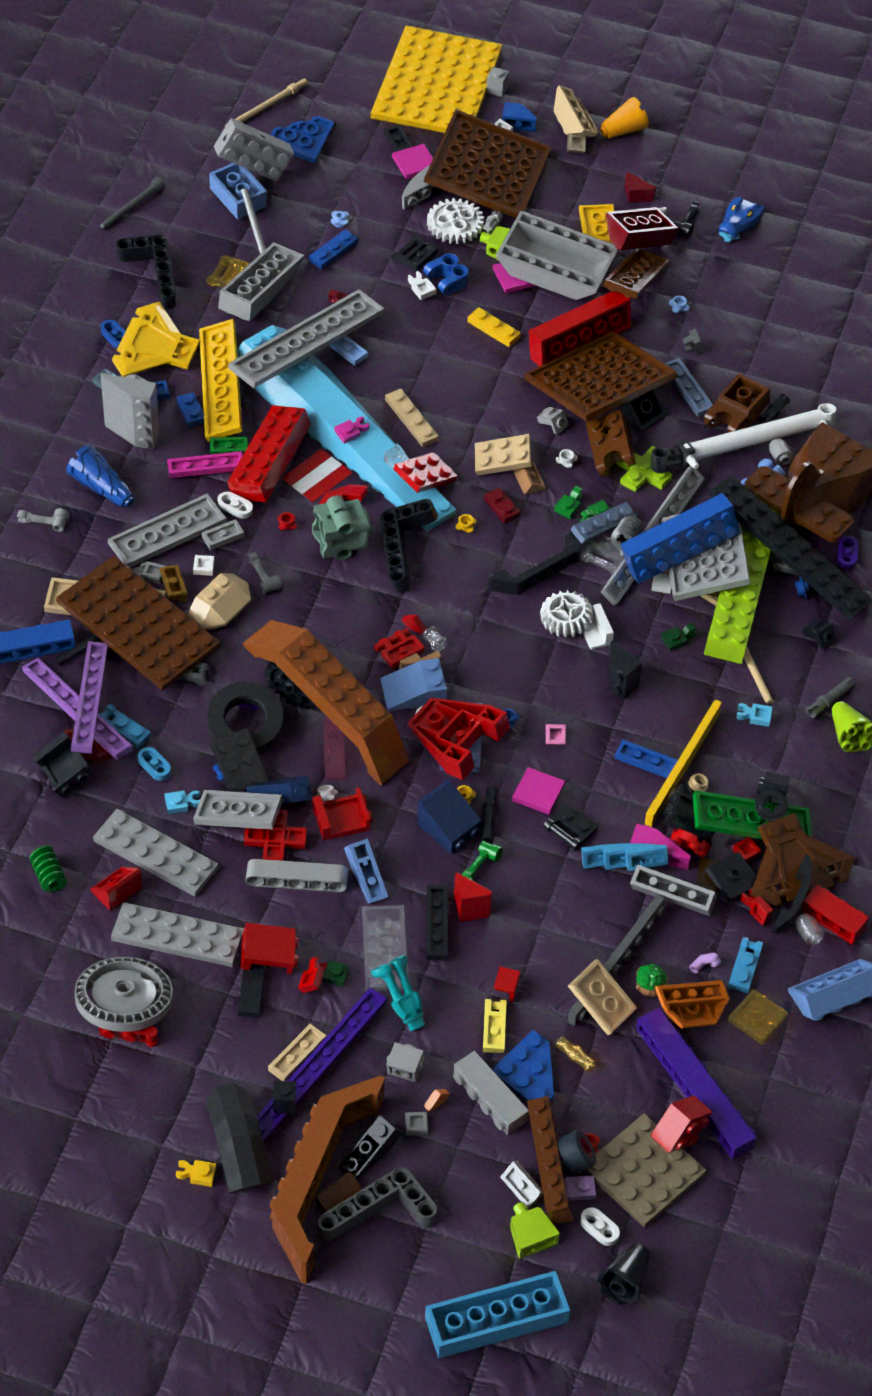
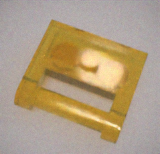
(235, 267)

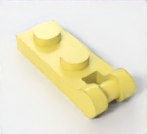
(494, 1026)

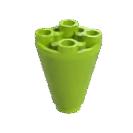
(851, 728)

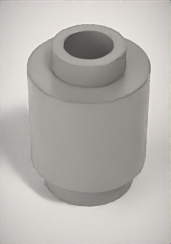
(780, 451)

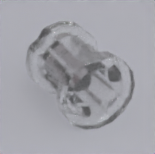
(435, 639)

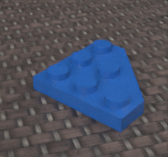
(306, 137)
(528, 1068)

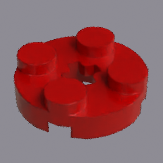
(688, 840)

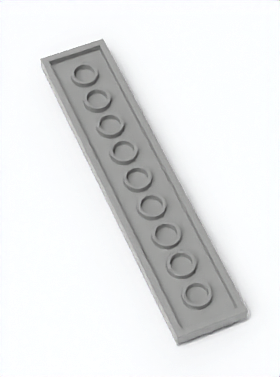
(306, 338)

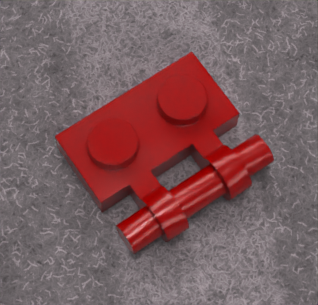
(404, 648)

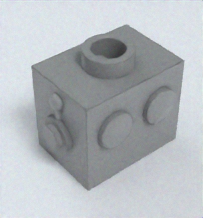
(405, 1061)

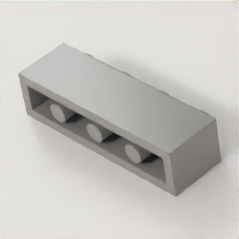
(673, 890)
(490, 1093)

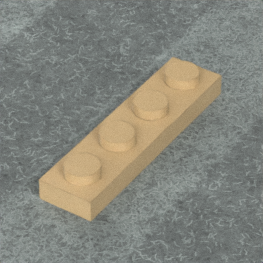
(411, 418)

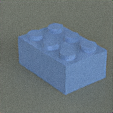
(227, 186)

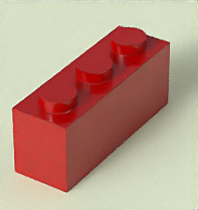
(835, 914)

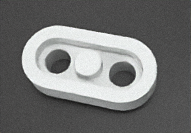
(237, 505)
(602, 1226)

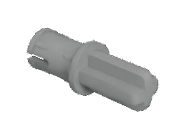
(492, 221)

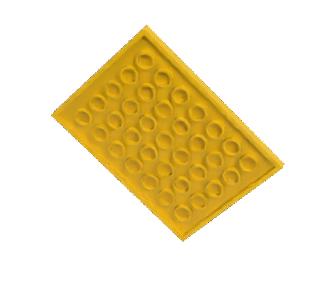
(433, 77)

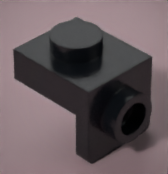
(821, 631)

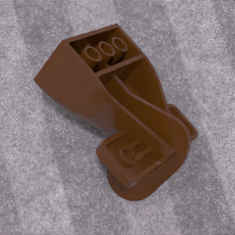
(822, 486)

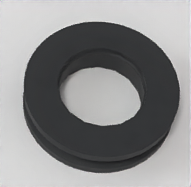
(247, 693)

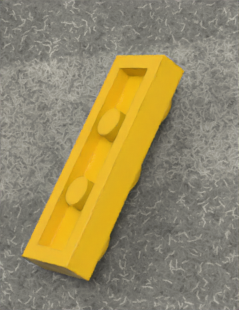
(494, 327)

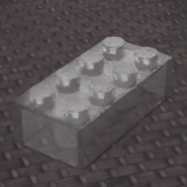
(382, 941)

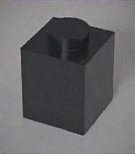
(284, 1097)

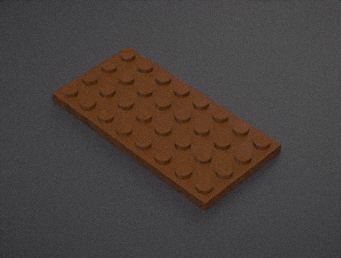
(138, 622)

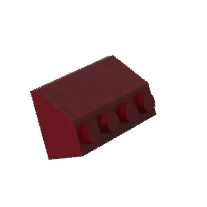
(640, 228)

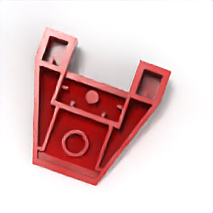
(452, 727)

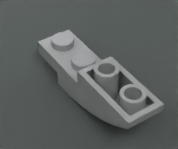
(416, 190)

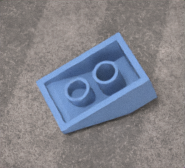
(414, 685)

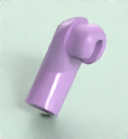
(704, 959)

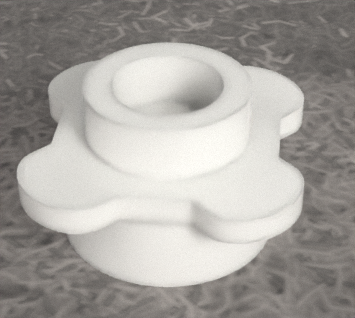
(566, 458)
(326, 792)

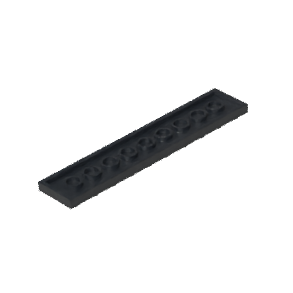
(793, 549)

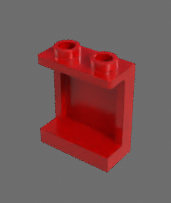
(342, 815)
(269, 946)

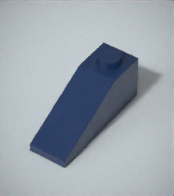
(291, 789)

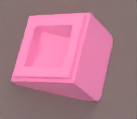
(555, 734)

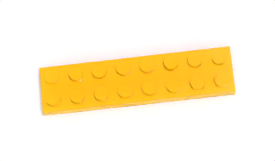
(219, 383)

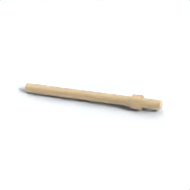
(291, 89)
(757, 677)

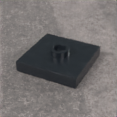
(732, 876)

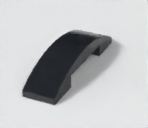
(803, 875)

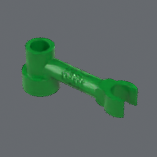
(487, 851)

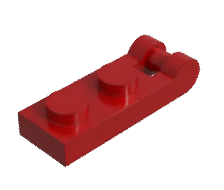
(148, 1035)

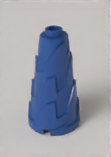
(95, 473)

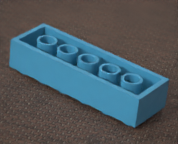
(497, 1314)

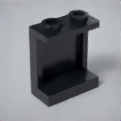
(62, 766)
(680, 814)

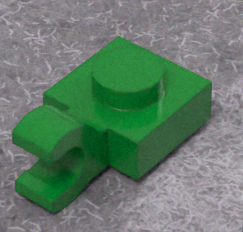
(570, 504)
(594, 509)

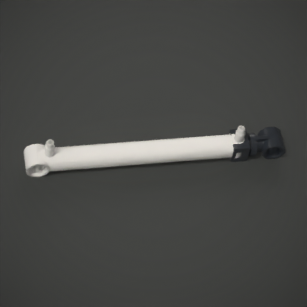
(687, 453)

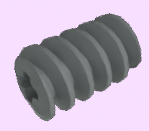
(625, 530)

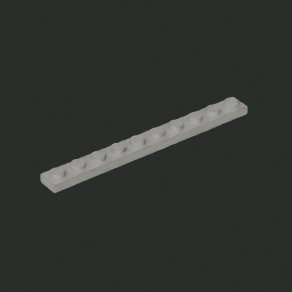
(673, 505)

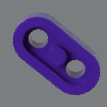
(847, 552)

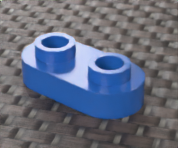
(112, 332)

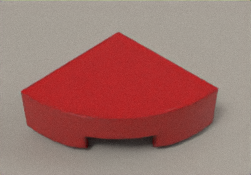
(414, 623)

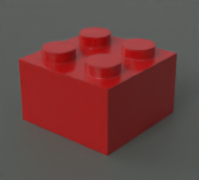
(681, 1124)

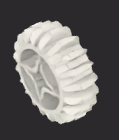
(566, 613)

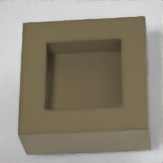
(576, 143)

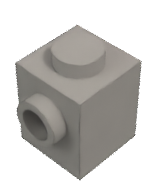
(497, 82)

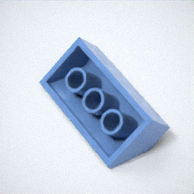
(833, 989)

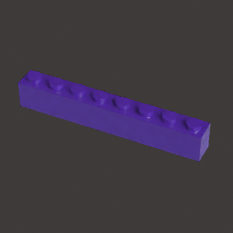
(694, 1080)

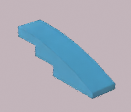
(624, 855)

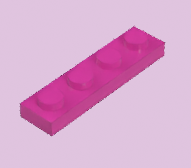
(203, 464)

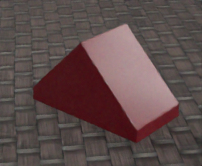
(638, 189)

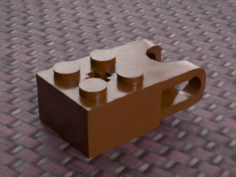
(738, 404)
(610, 441)

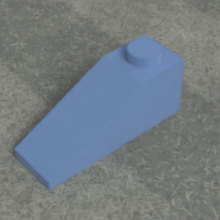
(366, 870)

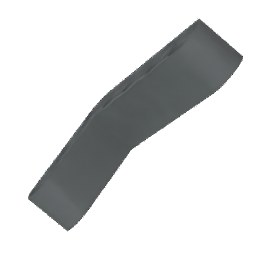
(377, 1202)

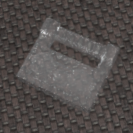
(603, 546)

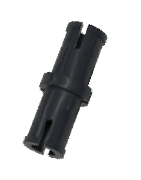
(774, 409)

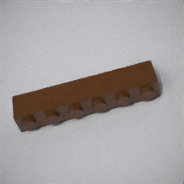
(549, 1161)

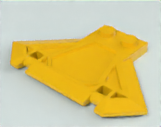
(153, 343)

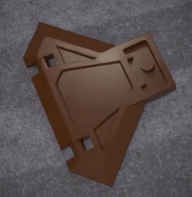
(783, 856)

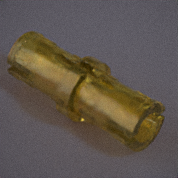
(575, 1053)

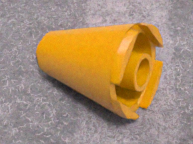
(625, 120)

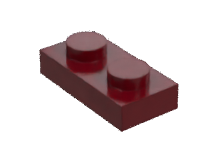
(502, 505)

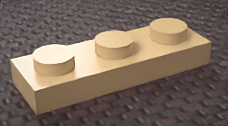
(296, 1053)

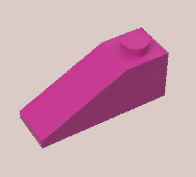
(676, 856)

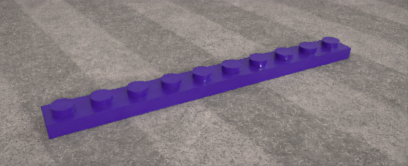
(325, 1056)

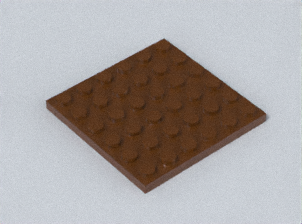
(487, 164)
(600, 376)

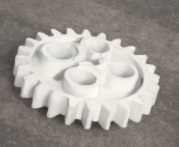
(455, 221)

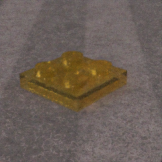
(757, 1016)

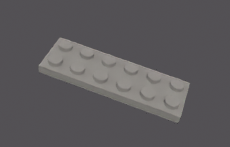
(166, 531)
(156, 852)
(177, 934)

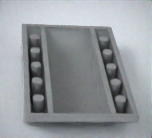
(555, 256)

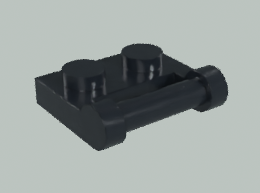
(418, 256)
(574, 823)

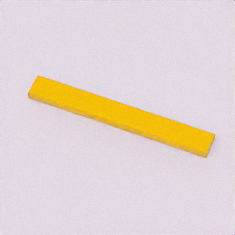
(683, 763)

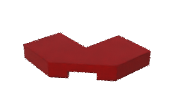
(347, 492)

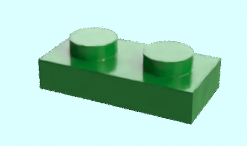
(228, 444)

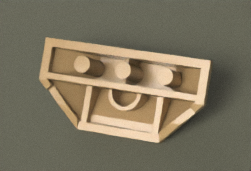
(572, 114)
(220, 601)

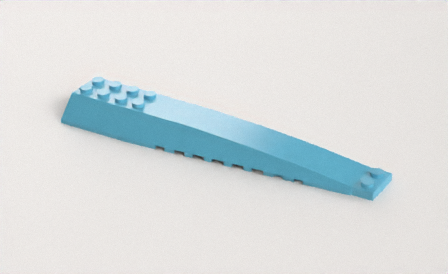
(330, 404)

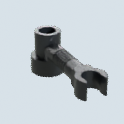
(685, 227)

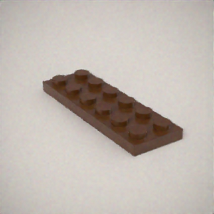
(636, 273)

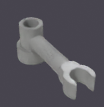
(58, 520)

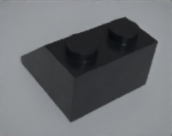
(643, 410)
(623, 671)

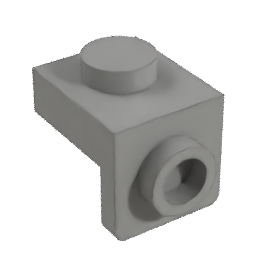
(555, 418)

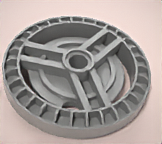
(123, 995)

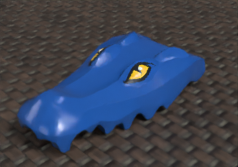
(740, 216)

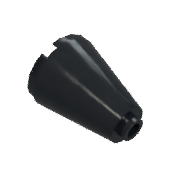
(625, 1275)

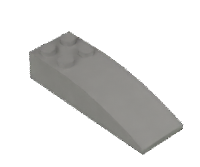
(259, 282)

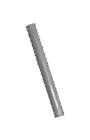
(254, 223)

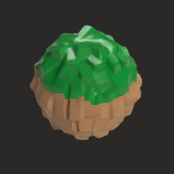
(648, 978)

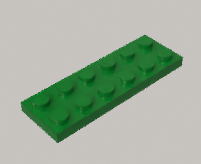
(737, 814)

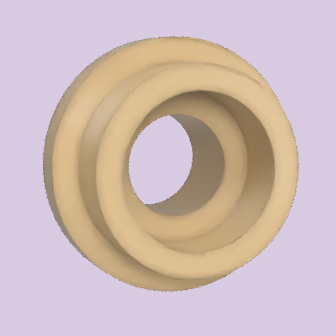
(698, 782)

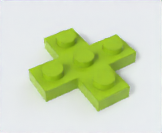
(642, 472)

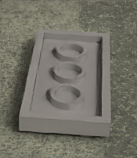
(238, 809)

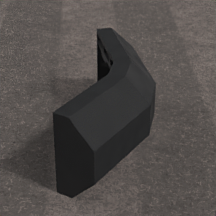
(238, 1138)

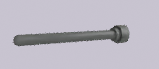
(156, 185)

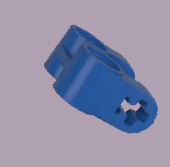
(454, 274)

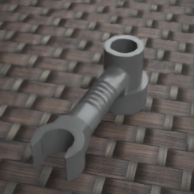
(269, 583)

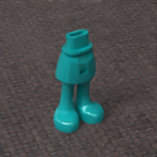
(407, 1005)

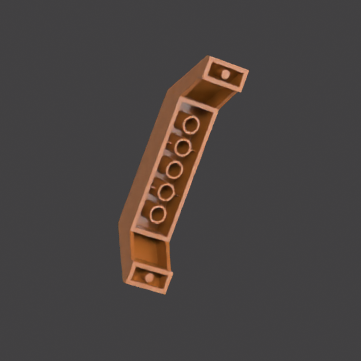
(334, 693)
(311, 1162)

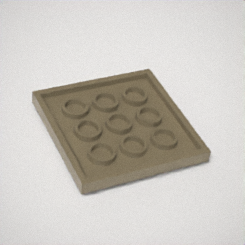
(642, 1173)

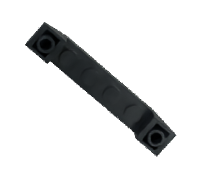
(505, 583)

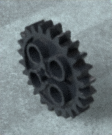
(286, 687)

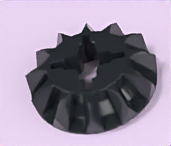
(776, 798)

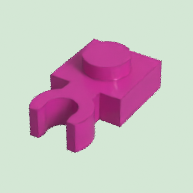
(348, 430)

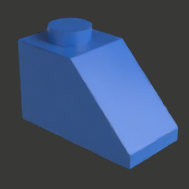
(519, 117)

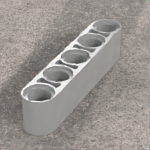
(296, 875)

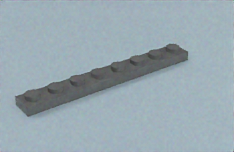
(624, 950)

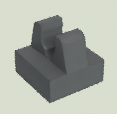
(693, 342)

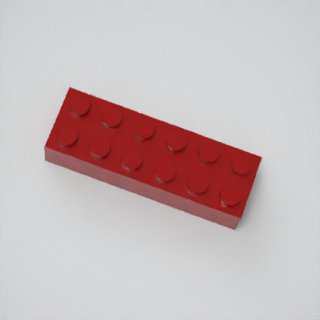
(580, 327)
(269, 453)

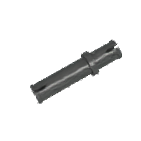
(824, 701)

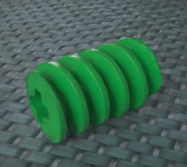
(48, 869)

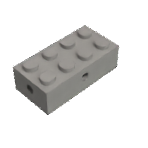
(253, 149)

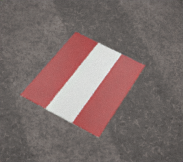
(316, 475)

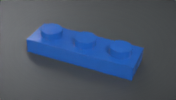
(333, 249)
(645, 758)

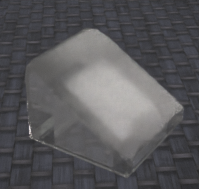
(395, 455)

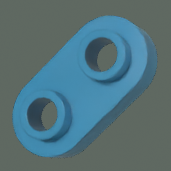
(155, 765)

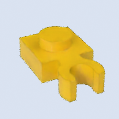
(200, 1173)

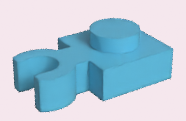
(757, 714)
(178, 802)

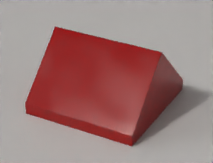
(118, 886)
(471, 899)

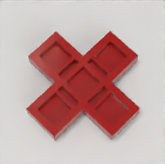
(278, 839)

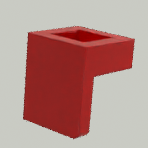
(507, 981)

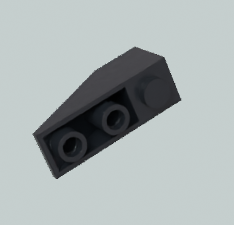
(371, 1147)

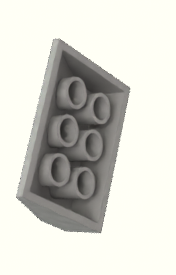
(131, 409)

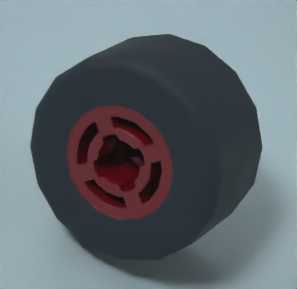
(576, 1152)

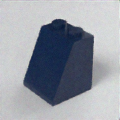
(448, 817)

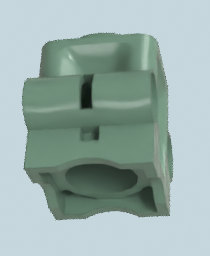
(341, 527)

